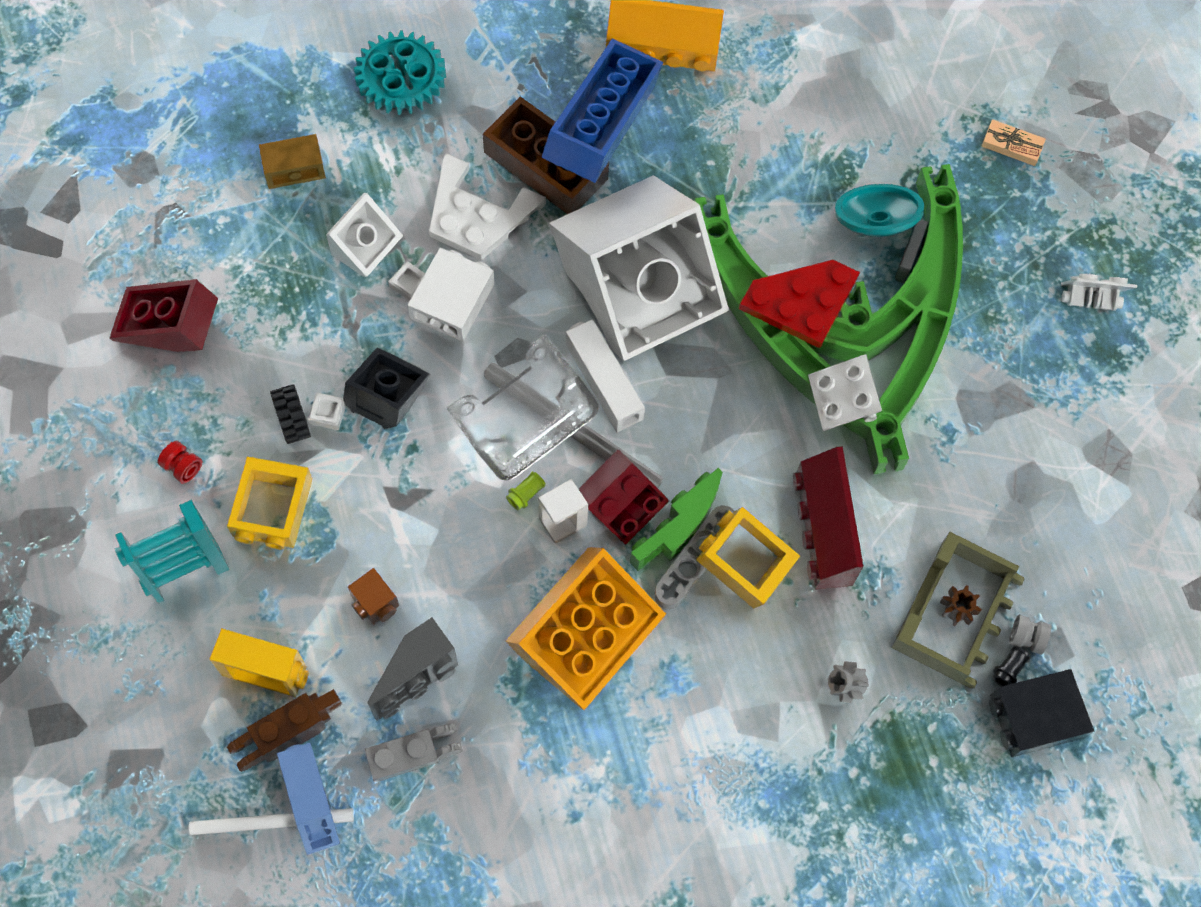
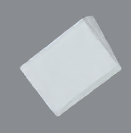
(363, 236)

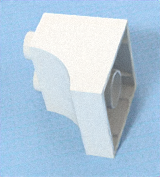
(642, 265)

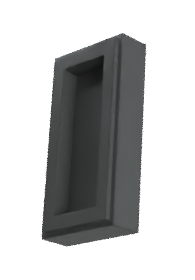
(910, 251)

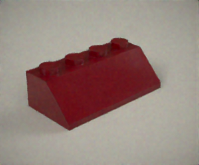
(828, 520)

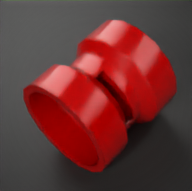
(180, 462)

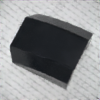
(384, 388)

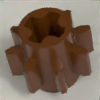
(960, 597)

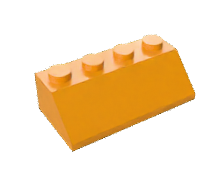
(668, 31)

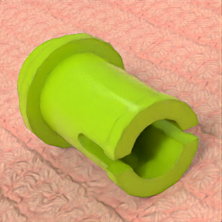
(525, 491)

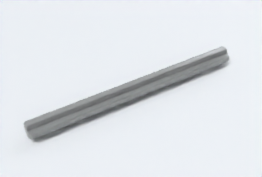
(584, 435)

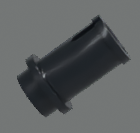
(1010, 667)

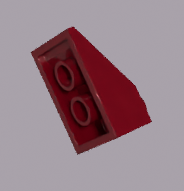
(165, 316)

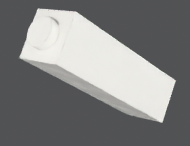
(604, 375)

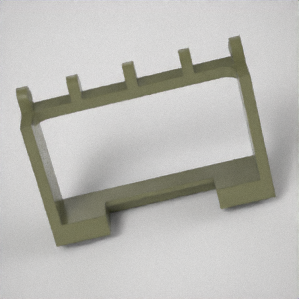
(981, 558)

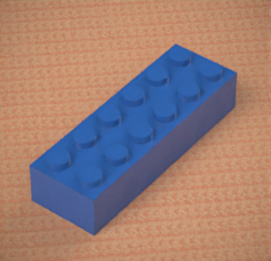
(602, 110)

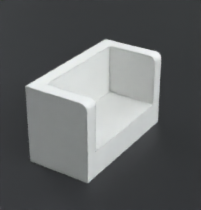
(563, 511)

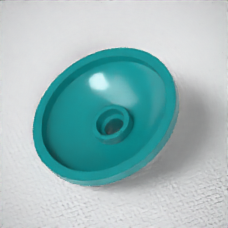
(879, 209)

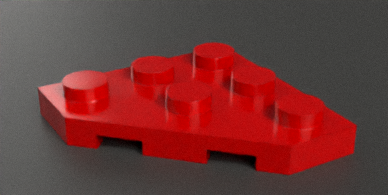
(802, 299)

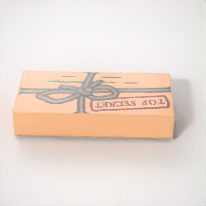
(1013, 142)

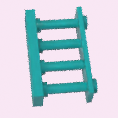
(172, 552)

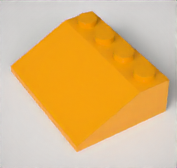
(586, 626)

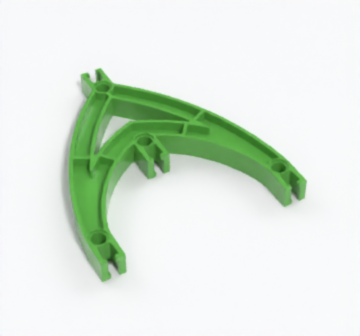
(924, 300)

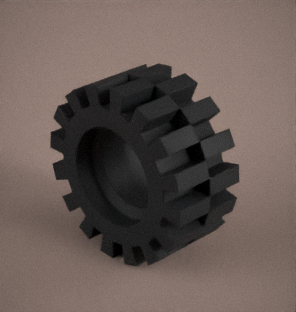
(290, 414)

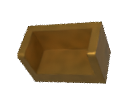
(292, 161)

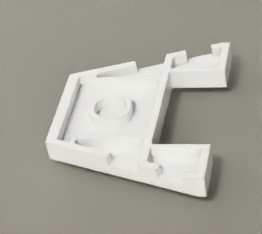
(472, 222)

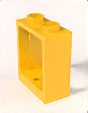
(274, 473)
(731, 578)
(259, 663)

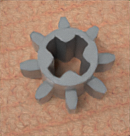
(848, 682)

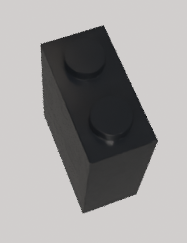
(1040, 713)

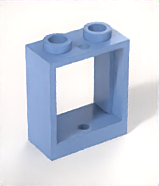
(308, 798)

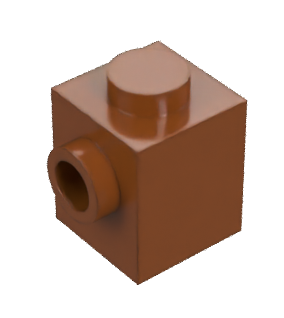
(373, 597)

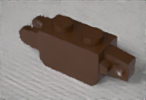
(285, 727)

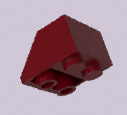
(622, 497)

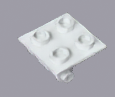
(1105, 291)
(845, 393)

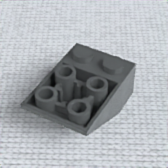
(418, 662)

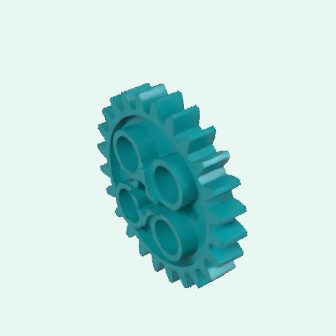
(421, 60)

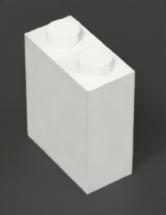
(451, 293)

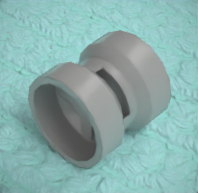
(1030, 634)

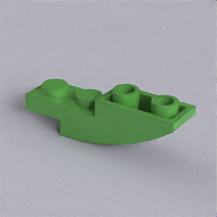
(688, 514)

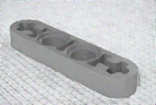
(688, 554)

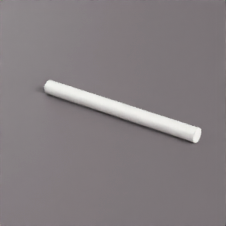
(259, 822)

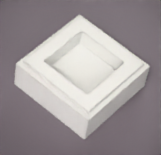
(406, 280)
(327, 411)

